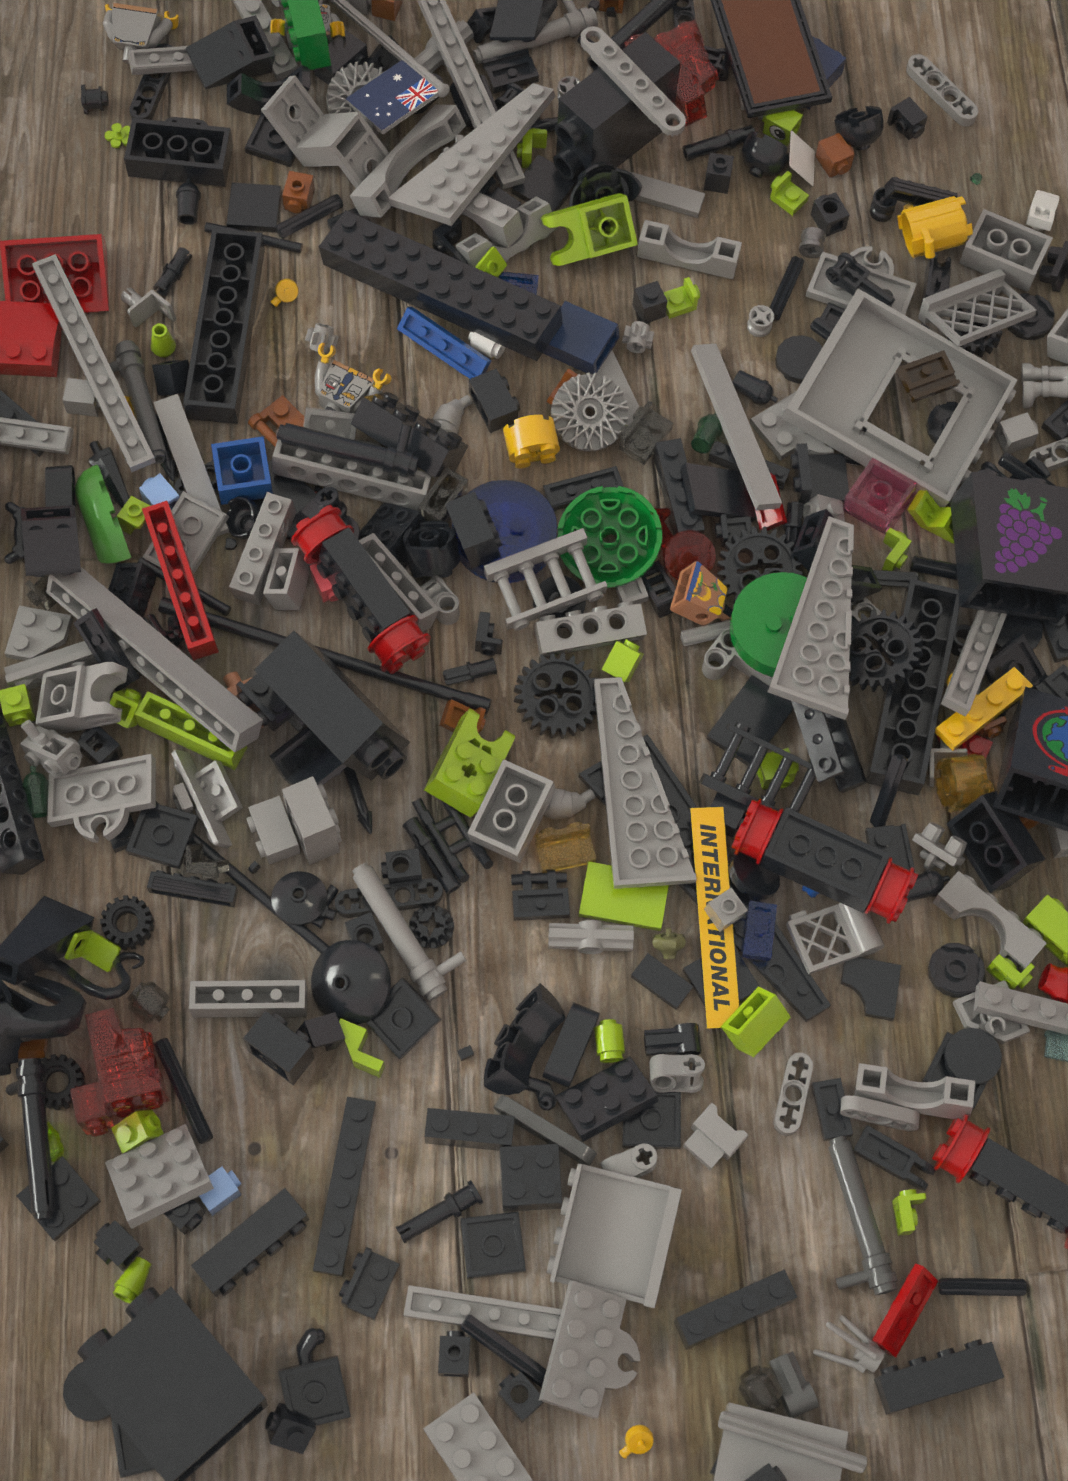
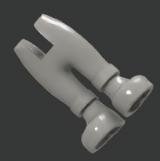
(1045, 388)

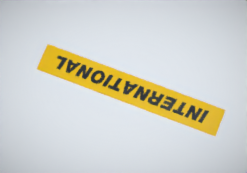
(716, 946)

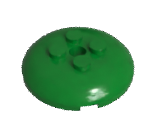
(615, 513)

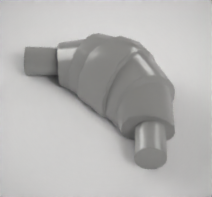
(450, 414)
(566, 803)

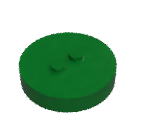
(764, 619)

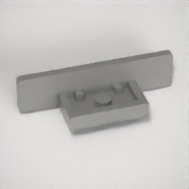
(331, 422)
(211, 794)

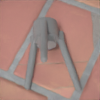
(867, 1351)

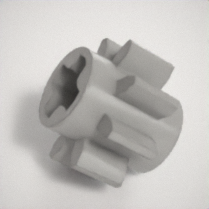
(321, 334)
(638, 337)

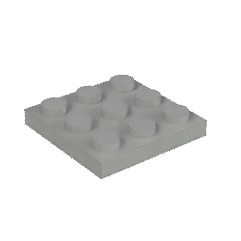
(158, 1176)

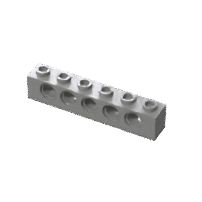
(350, 476)

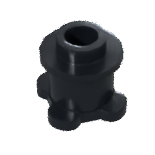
(93, 98)

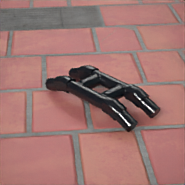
(449, 851)

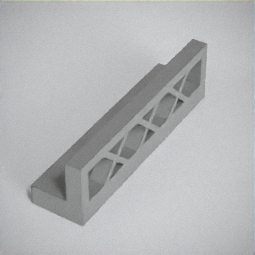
(31, 671)

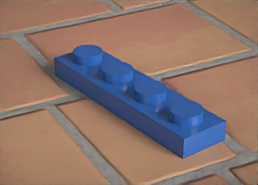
(443, 343)

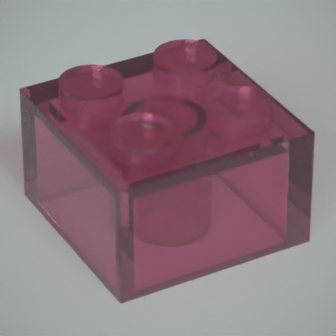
(879, 496)

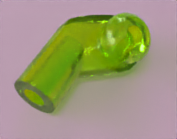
(56, 1146)

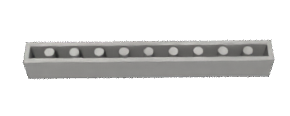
(160, 660)

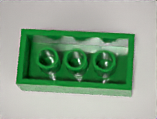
(307, 33)

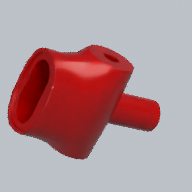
(1054, 982)

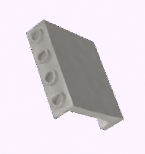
(615, 1233)
(743, 1455)

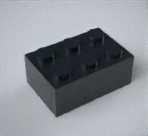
(996, 843)

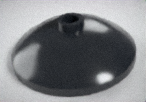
(365, 979)

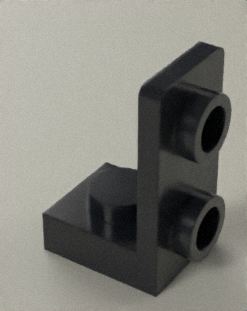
(445, 237)

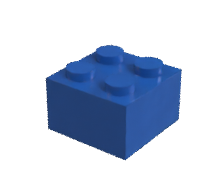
(241, 469)

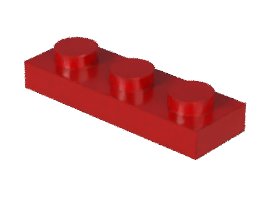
(905, 1310)

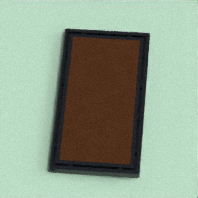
(772, 55)

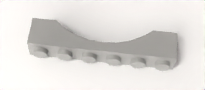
(430, 133)

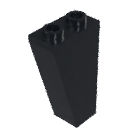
(40, 939)

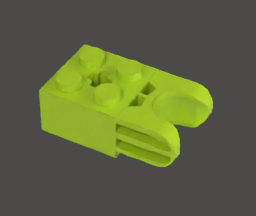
(585, 229)
(468, 766)

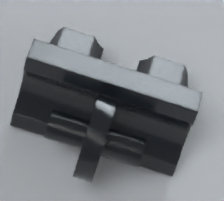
(1058, 273)

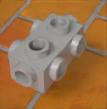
(50, 749)

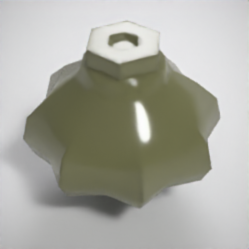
(669, 943)

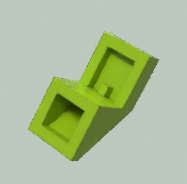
(931, 516)
(354, 1040)

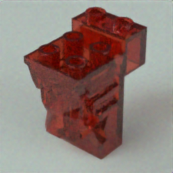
(696, 72)
(125, 1073)

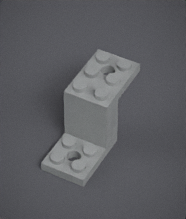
(323, 138)

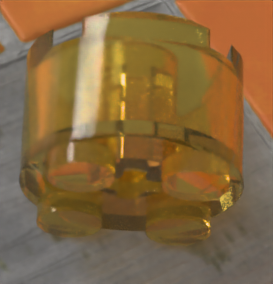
(962, 781)

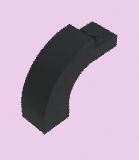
(252, 95)

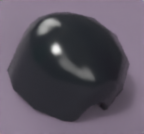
(241, 517)

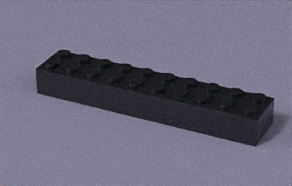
(441, 285)

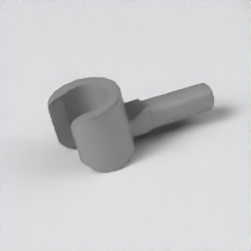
(1002, 1025)

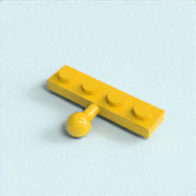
(984, 709)

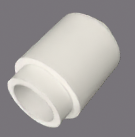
(485, 345)

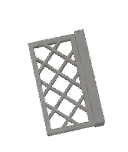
(967, 296)

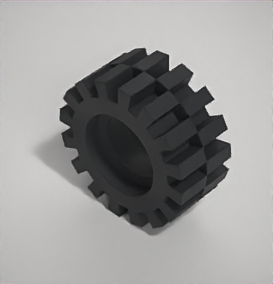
(121, 907)
(75, 1075)

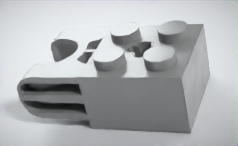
(79, 697)

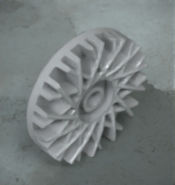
(346, 83)
(585, 431)

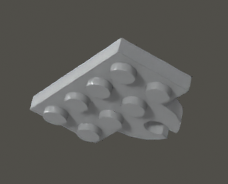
(881, 275)
(782, 435)
(102, 795)
(587, 1351)

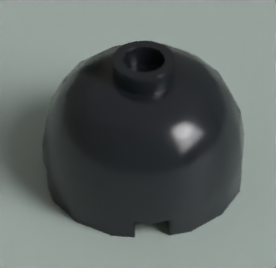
(860, 127)
(764, 155)

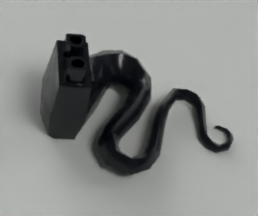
(27, 1020)

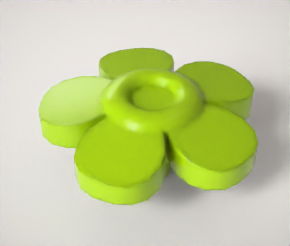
(117, 135)

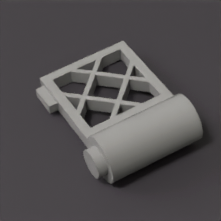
(856, 929)

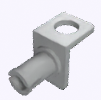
(143, 307)
(942, 752)

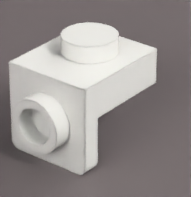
(1042, 210)

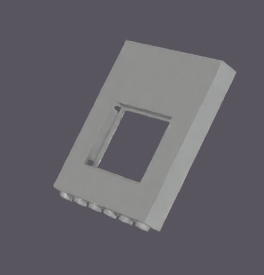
(854, 374)

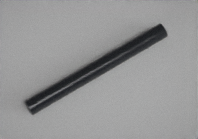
(268, 240)
(206, 598)

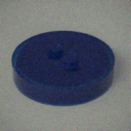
(521, 519)

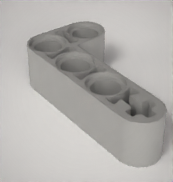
(727, 657)

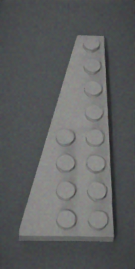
(461, 172)
(817, 647)
(639, 821)

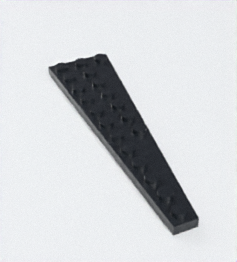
(785, 968)

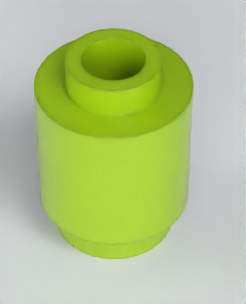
(609, 1041)

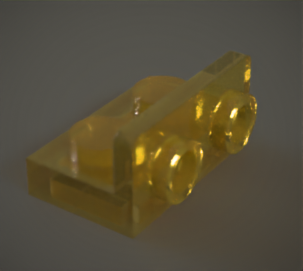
(565, 847)

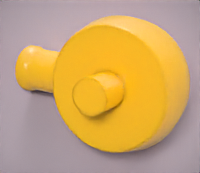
(286, 291)
(637, 1440)

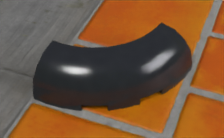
(521, 1042)

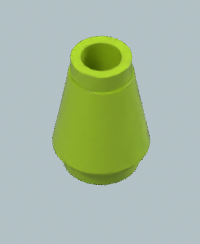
(162, 341)
(132, 1280)

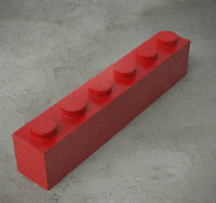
(180, 580)

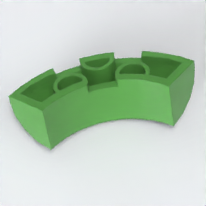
(96, 511)

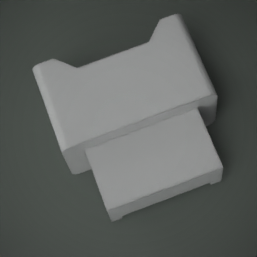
(713, 1138)

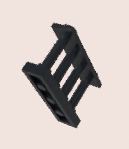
(830, 748)
(742, 791)

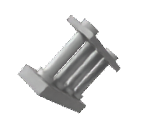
(549, 553)

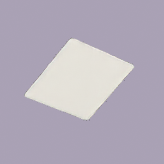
(802, 158)

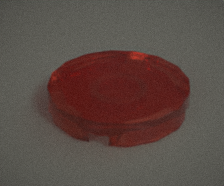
(686, 549)

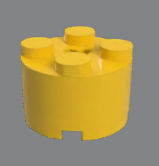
(531, 440)

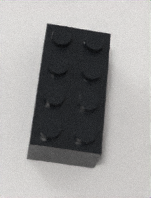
(178, 152)
(382, 418)

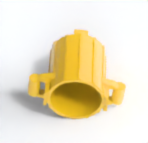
(934, 226)

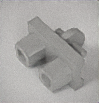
(949, 853)

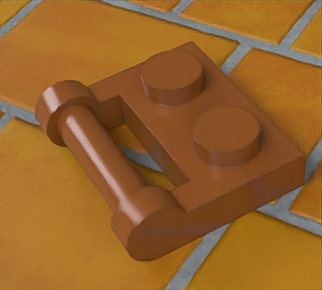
(277, 413)

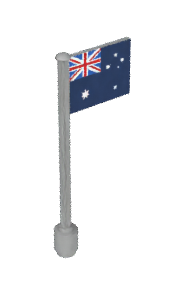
(397, 90)

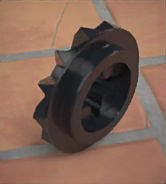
(439, 935)

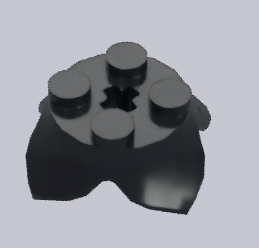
(607, 177)

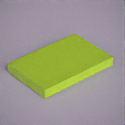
(626, 906)

